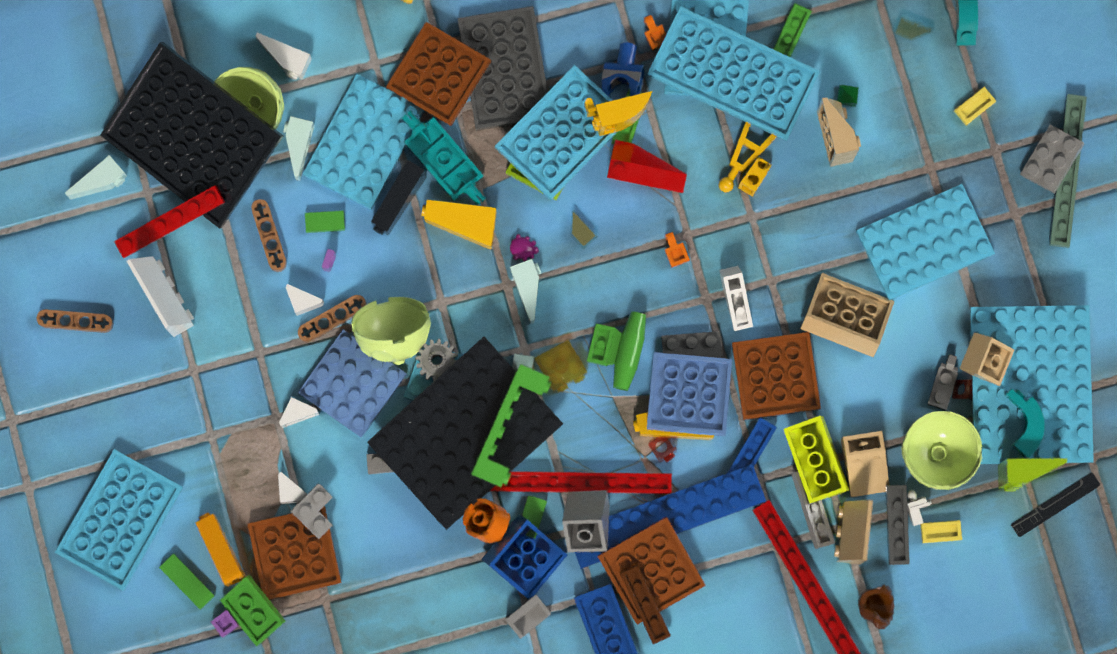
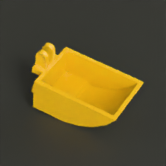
(616, 114)

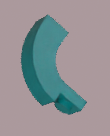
(966, 22)
(1034, 423)

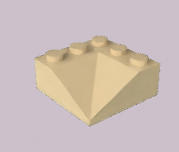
(837, 134)

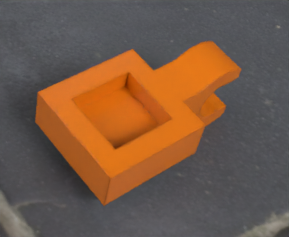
(655, 34)
(676, 252)

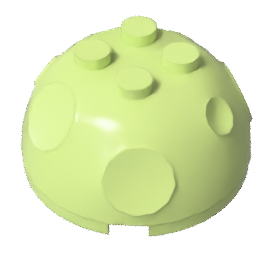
(255, 91)
(391, 329)
(942, 450)

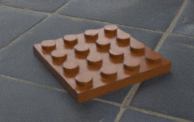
(438, 73)
(776, 376)
(292, 557)
(662, 562)

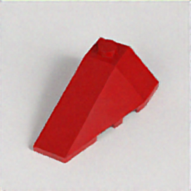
(641, 167)

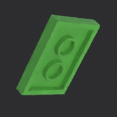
(252, 610)

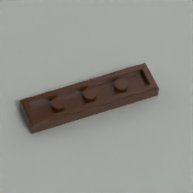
(645, 604)

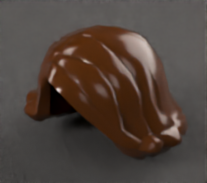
(877, 606)

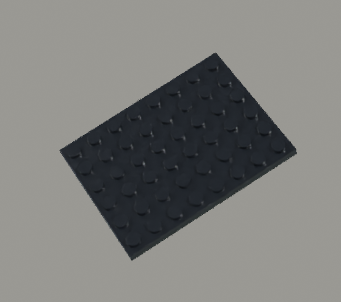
(191, 132)
(446, 426)

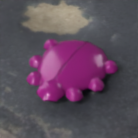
(523, 248)

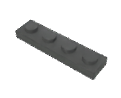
(897, 524)

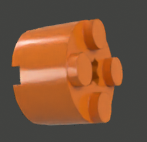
(486, 521)

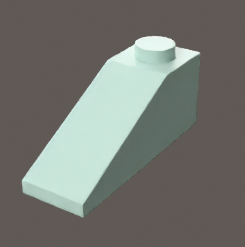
(298, 139)
(101, 178)
(527, 282)

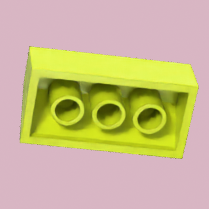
(816, 459)

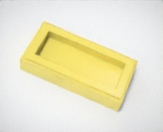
(975, 106)
(941, 531)

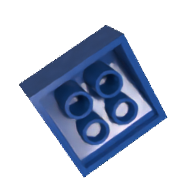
(523, 559)

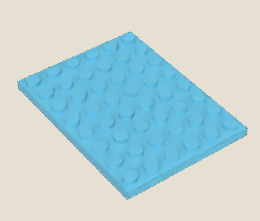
(1047, 364)

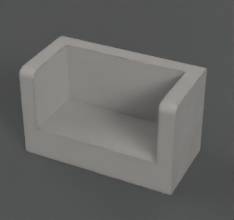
(528, 616)

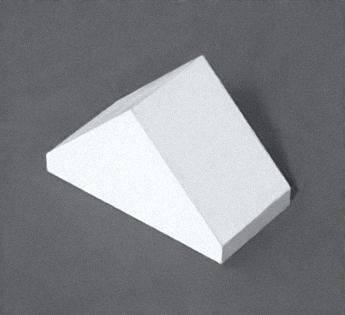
(303, 301)
(296, 412)
(289, 490)

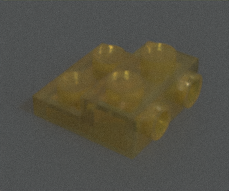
(561, 366)

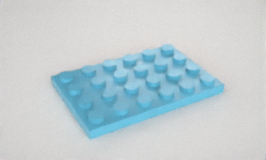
(556, 134)
(362, 142)
(925, 242)
(119, 520)

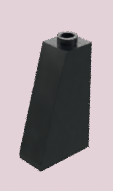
(398, 198)

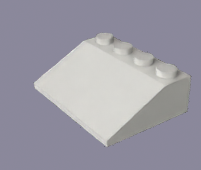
(161, 295)

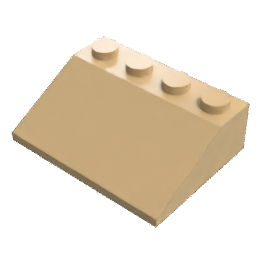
(847, 315)

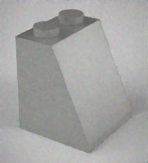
(586, 521)

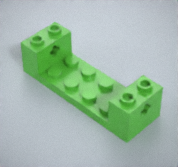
(489, 469)

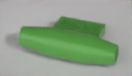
(619, 348)

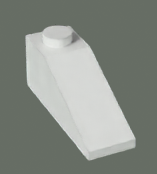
(291, 60)
(736, 297)

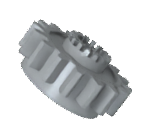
(431, 351)

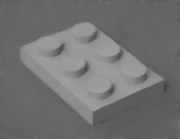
(1052, 159)

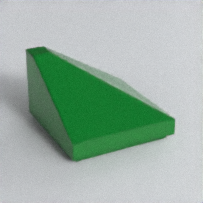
(847, 95)

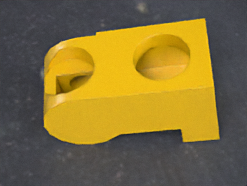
(755, 176)

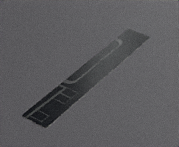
(1055, 504)

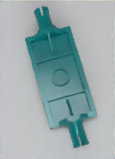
(443, 158)

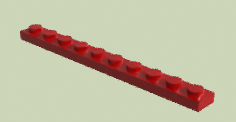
(578, 481)
(805, 579)

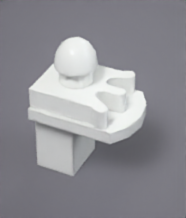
(914, 505)

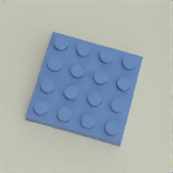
(351, 384)
(689, 394)

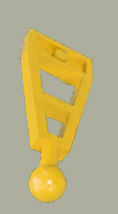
(726, 184)

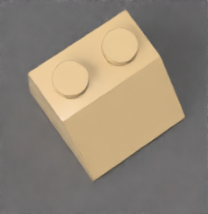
(987, 358)

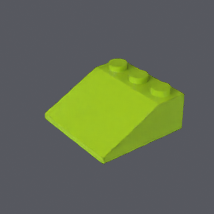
(1019, 472)

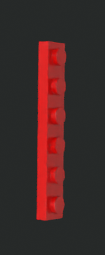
(169, 221)

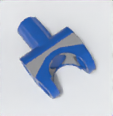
(623, 71)

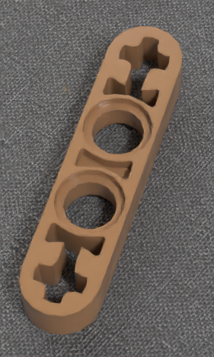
(270, 235)
(333, 320)
(75, 321)

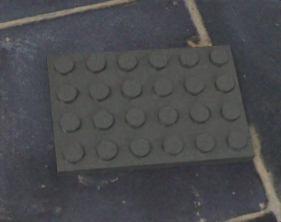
(516, 70)

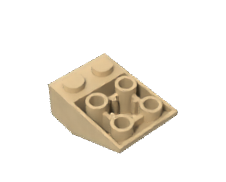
(865, 463)

